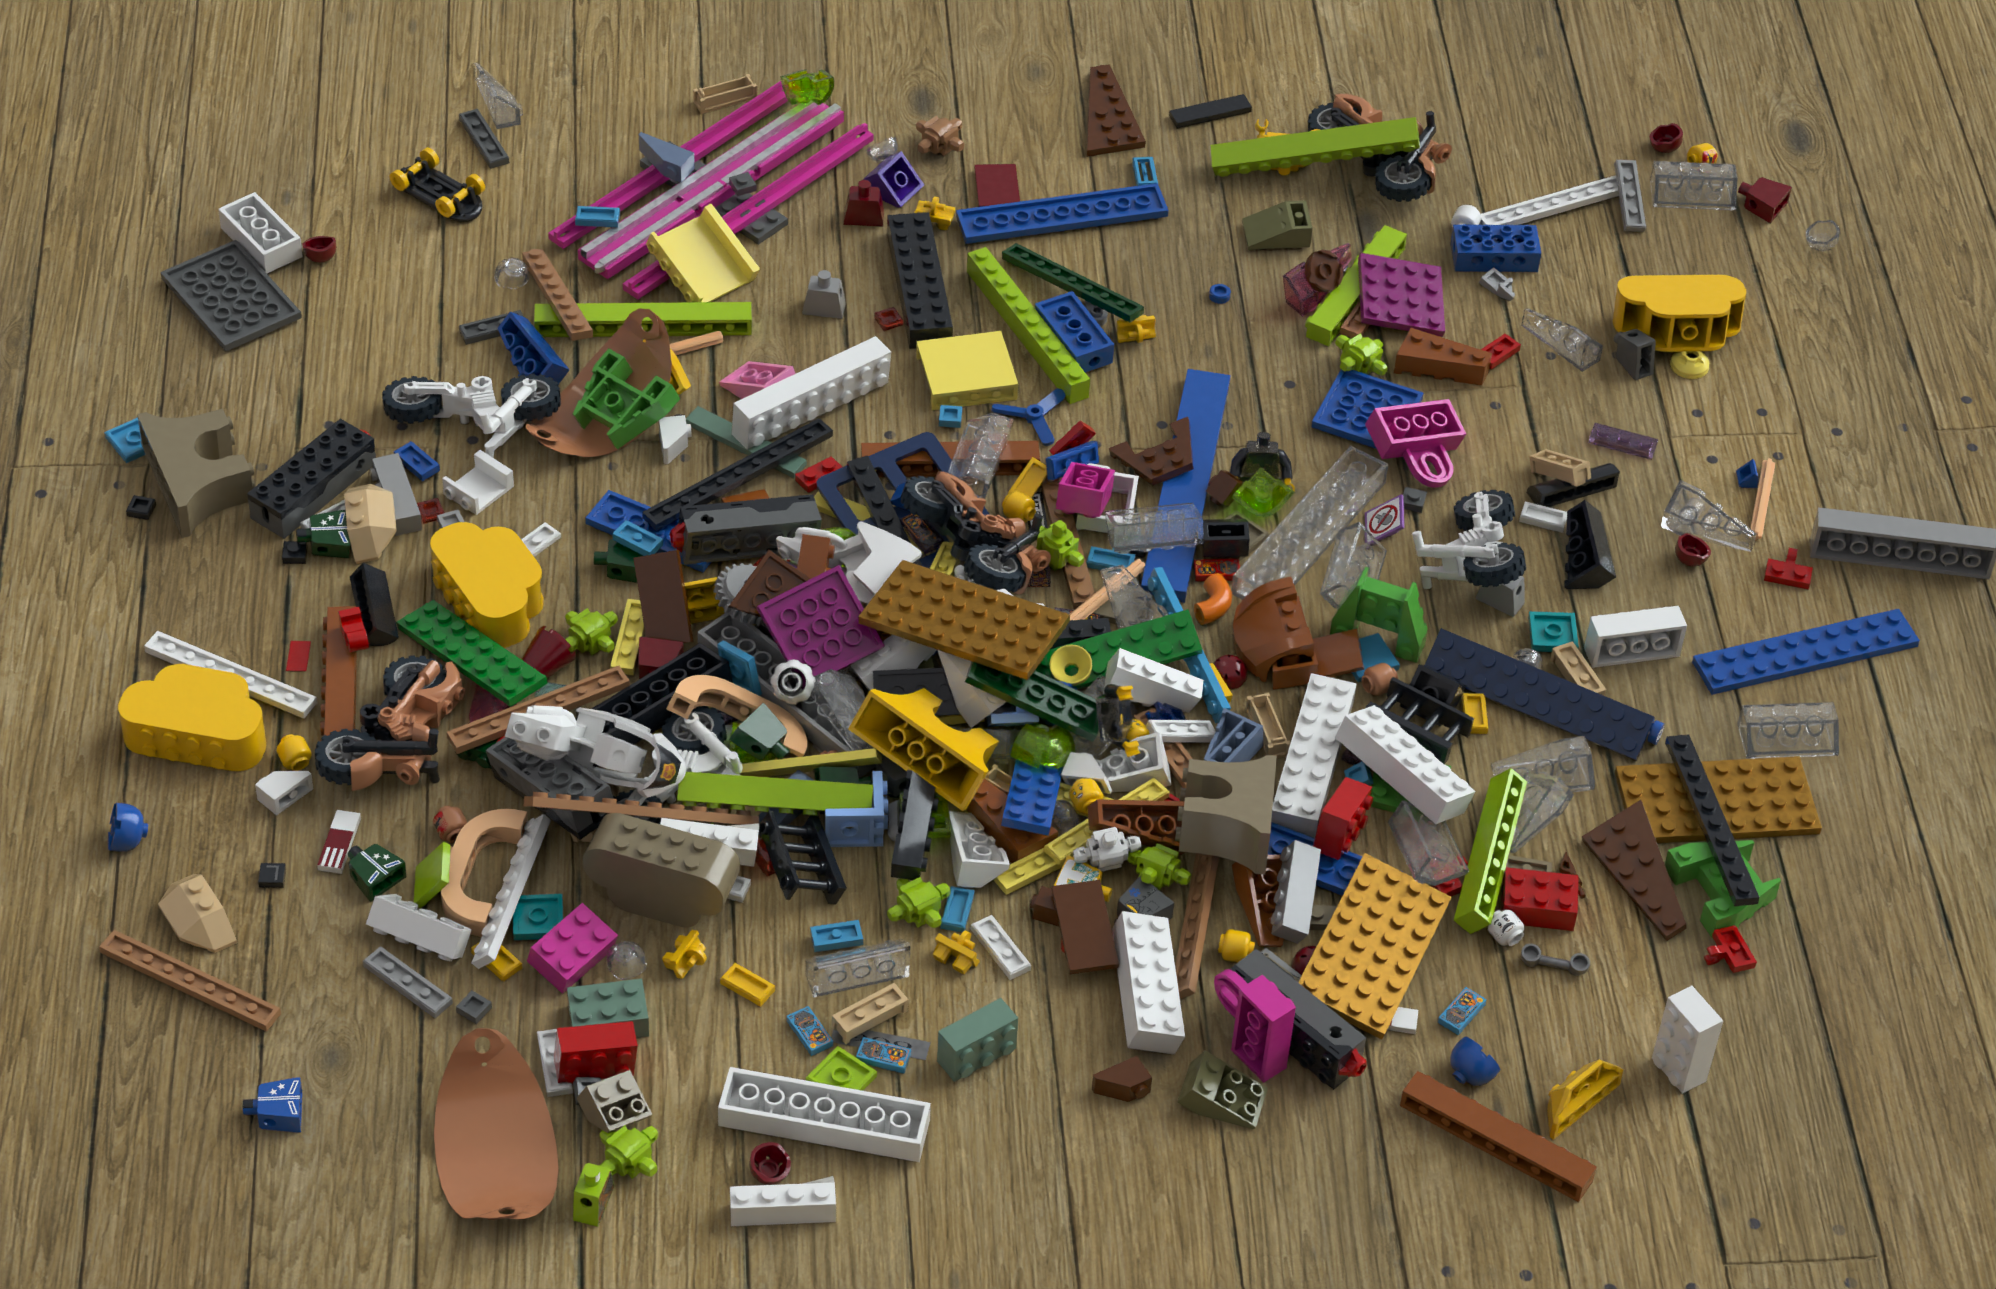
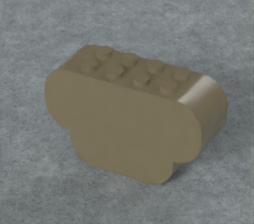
(660, 869)

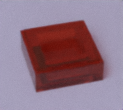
(888, 318)
(429, 510)

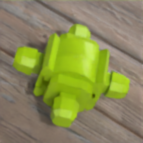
(1361, 354)
(1060, 544)
(590, 631)
(1159, 866)
(918, 902)
(629, 1151)

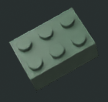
(609, 1004)
(977, 1039)

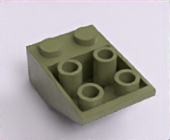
(1279, 227)
(1222, 1092)

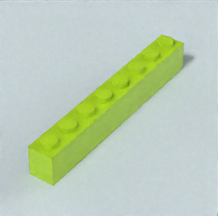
(1339, 303)
(771, 793)
(1490, 851)

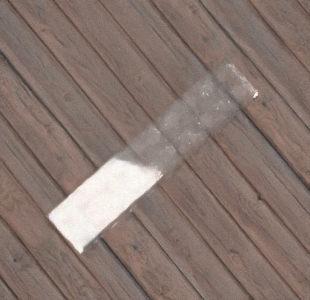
(1313, 522)

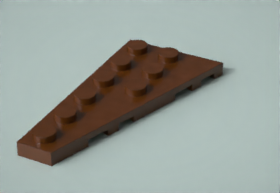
(1109, 116)
(767, 581)
(1633, 859)

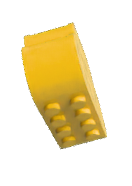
(1681, 309)
(488, 579)
(194, 718)

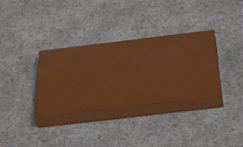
(663, 596)
(1085, 927)

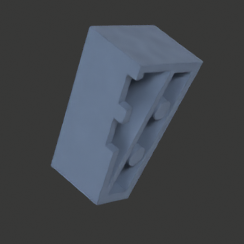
(1235, 739)

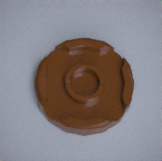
(1323, 271)

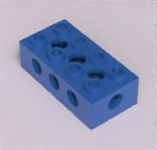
(1497, 246)
(1077, 330)

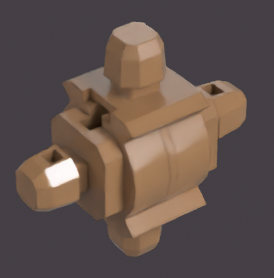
(940, 135)

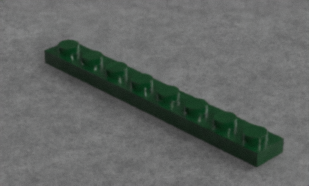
(1072, 281)

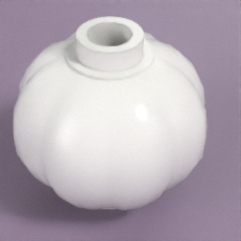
(781, 682)

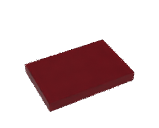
(996, 184)

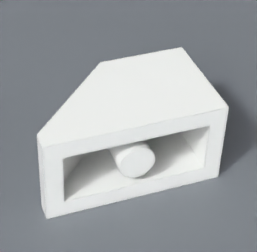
(673, 436)
(1083, 767)
(283, 789)

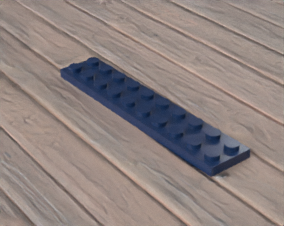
(1541, 694)

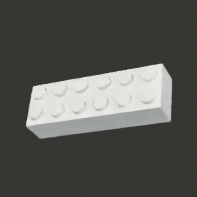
(1405, 764)
(1148, 983)

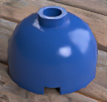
(126, 828)
(1472, 1064)

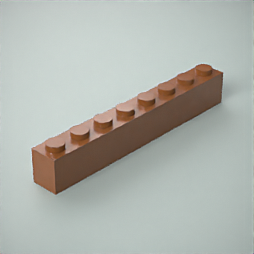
(1013, 461)
(339, 676)
(1498, 1136)

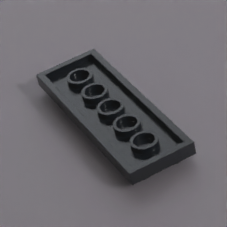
(932, 679)

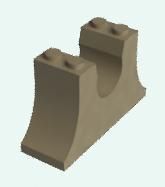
(195, 465)
(1228, 810)

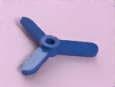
(1035, 413)

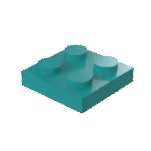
(1551, 630)
(536, 915)

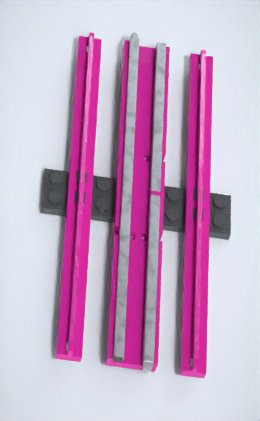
(710, 185)

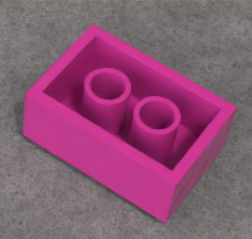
(1085, 490)
(572, 948)

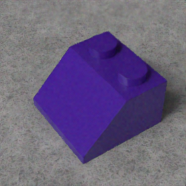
(895, 180)

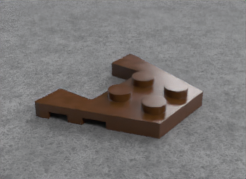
(1163, 460)

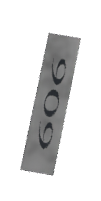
(918, 1047)

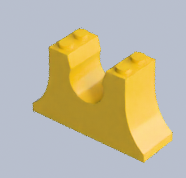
(918, 741)

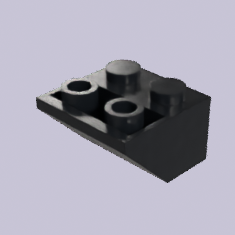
(1225, 538)

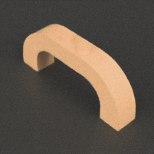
(736, 702)
(482, 830)

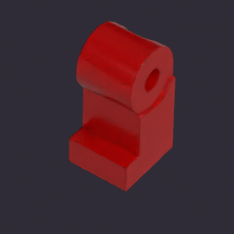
(353, 629)

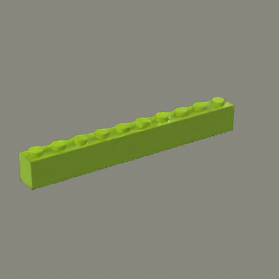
(1315, 146)
(678, 318)
(1028, 325)

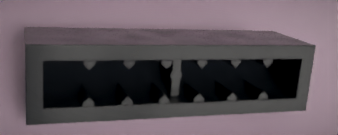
(1558, 491)
(374, 600)

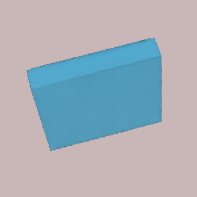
(126, 440)
(1375, 652)
(741, 666)

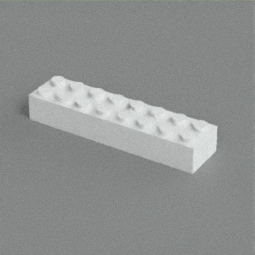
(811, 392)
(1312, 754)
(824, 1114)

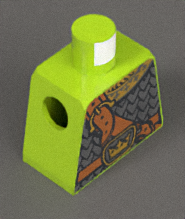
(597, 1186)

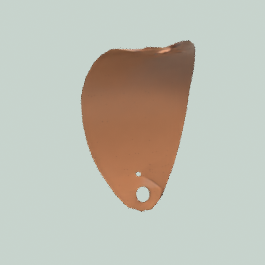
(645, 360)
(493, 1133)

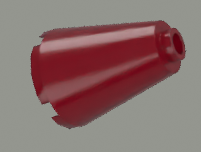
(548, 652)

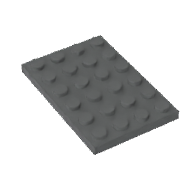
(231, 295)

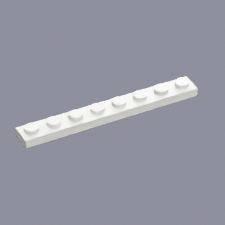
(1552, 203)
(259, 685)
(511, 891)

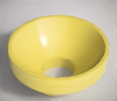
(1690, 367)
(1067, 656)

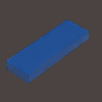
(1083, 454)

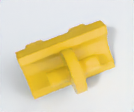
(938, 212)
(1138, 329)
(947, 947)
(687, 954)

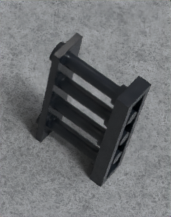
(1433, 709)
(816, 846)

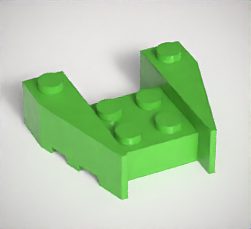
(620, 404)
(1386, 608)
(1697, 862)

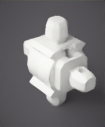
(1107, 849)

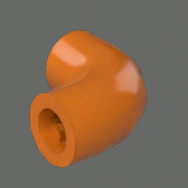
(1219, 600)

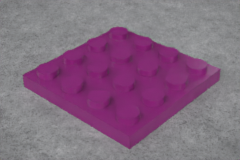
(1401, 294)
(820, 624)

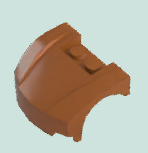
(1270, 627)

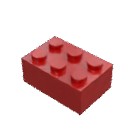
(1343, 818)
(1541, 898)
(595, 1051)

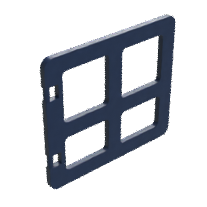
(886, 463)

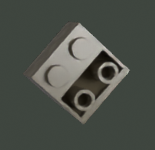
(614, 1102)

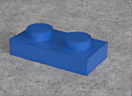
(417, 461)

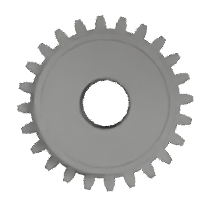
(727, 587)

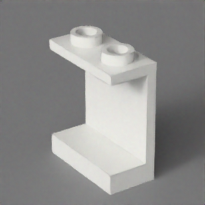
(480, 485)

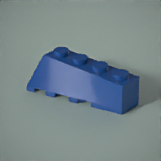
(529, 349)

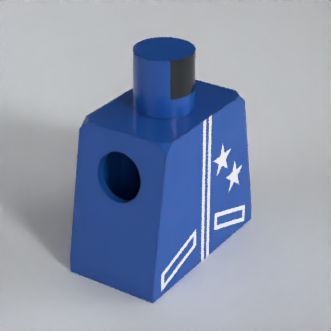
(277, 1105)

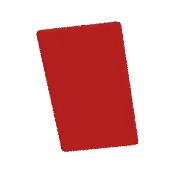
(298, 656)

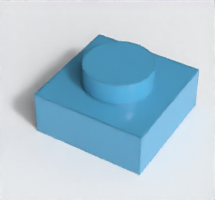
(950, 416)
(1359, 772)

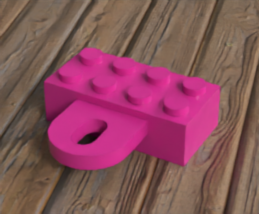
(1419, 435)
(1261, 1022)

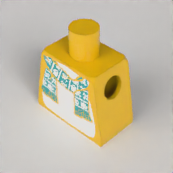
(1080, 872)

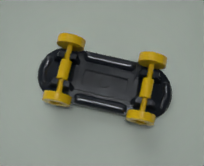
(439, 190)

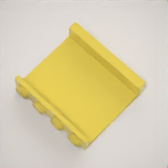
(703, 257)
(968, 370)

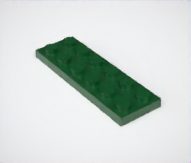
(1040, 697)

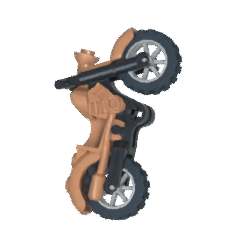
(1398, 174)
(993, 547)
(396, 733)

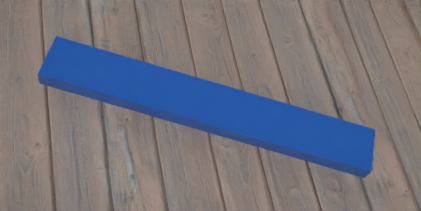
(1204, 404)

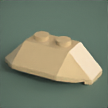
(369, 521)
(197, 914)

